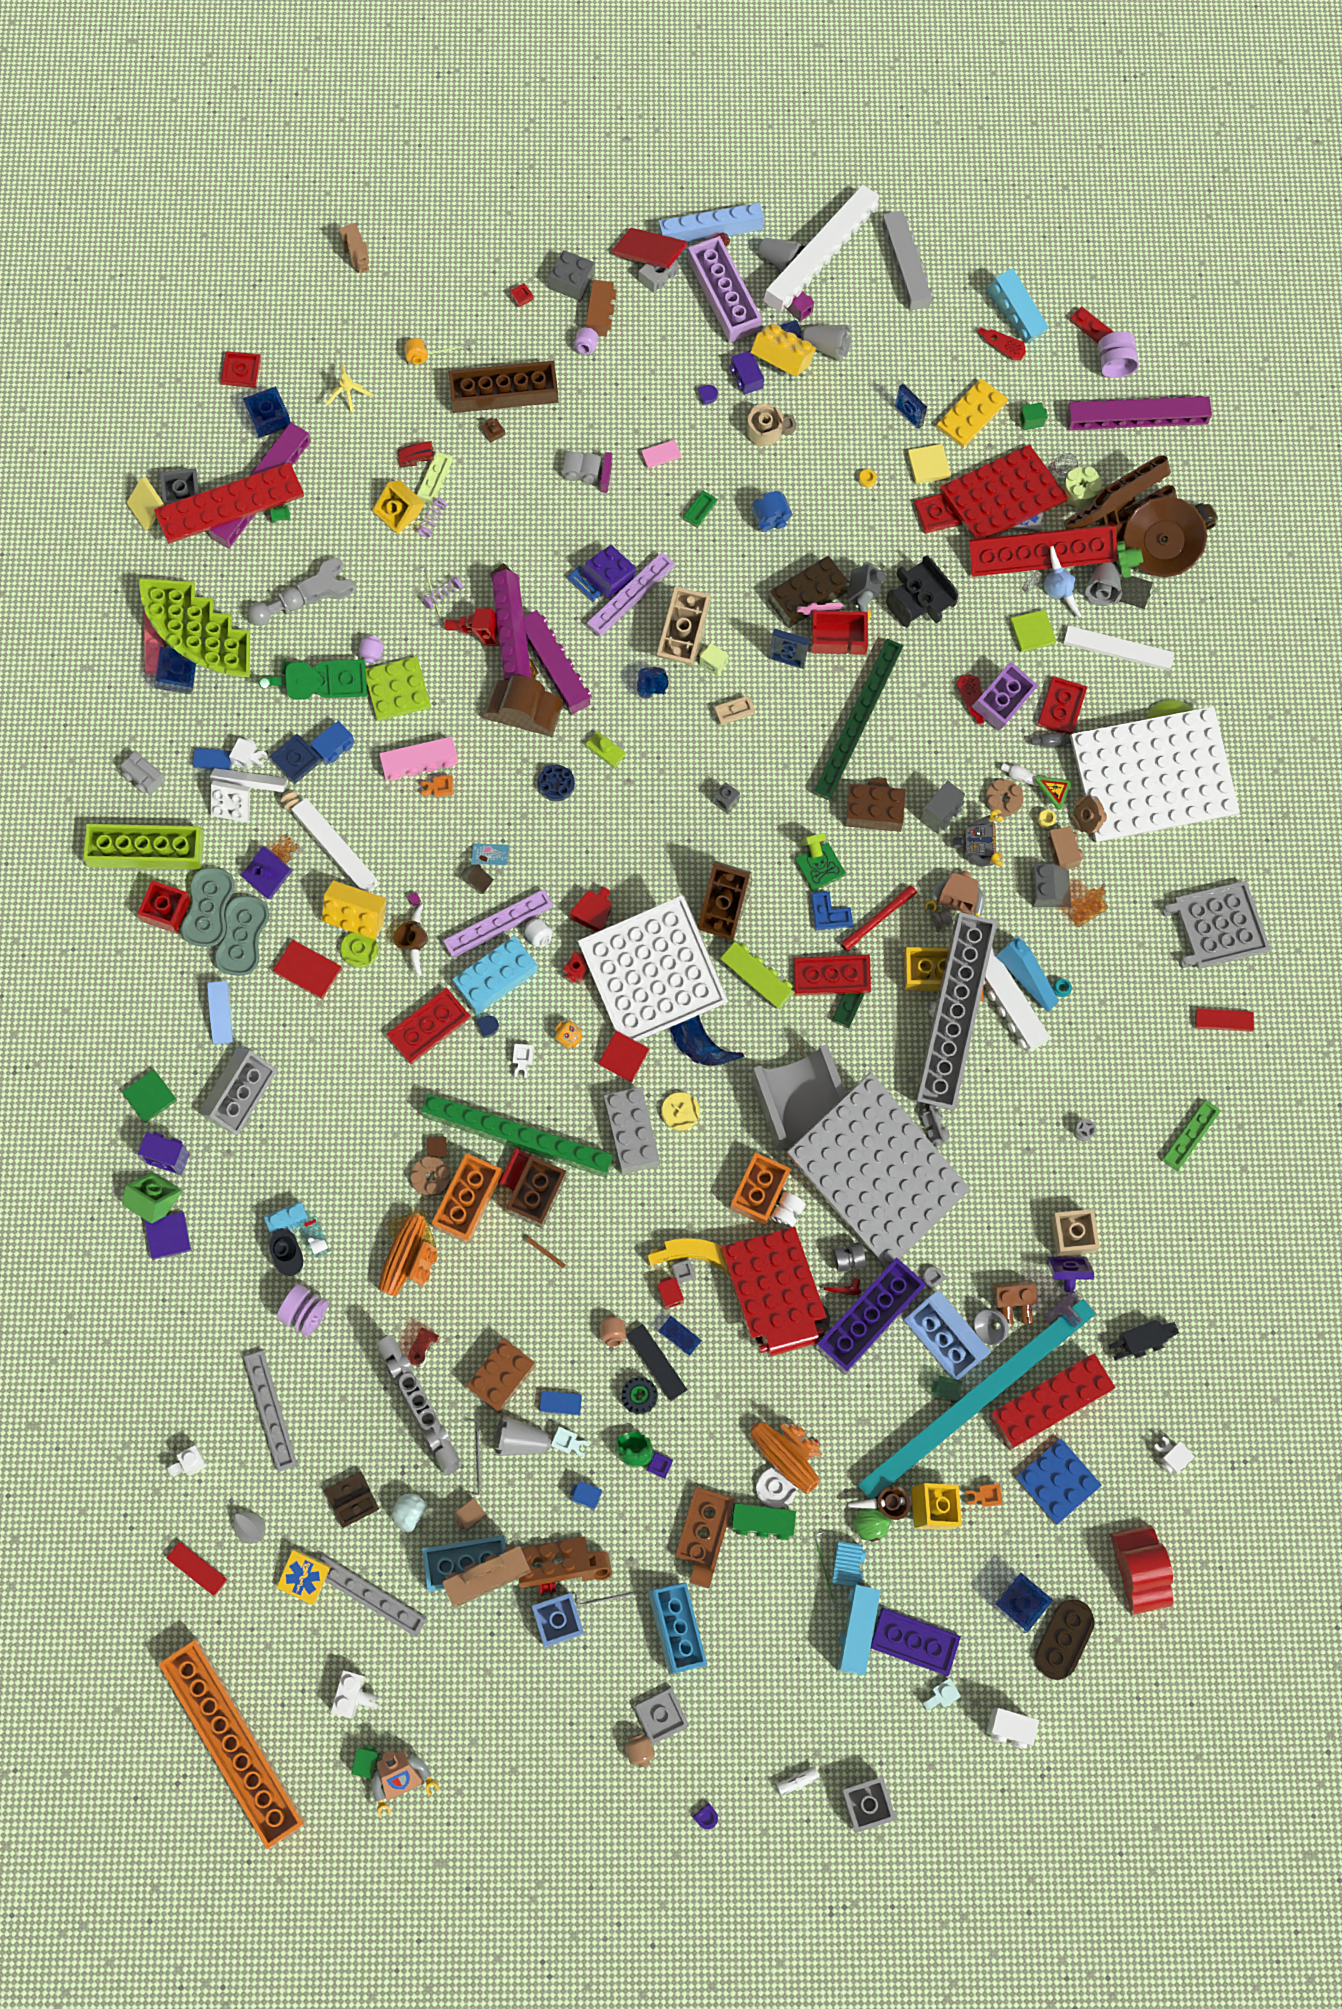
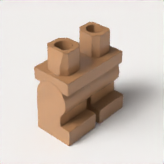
(352, 243)

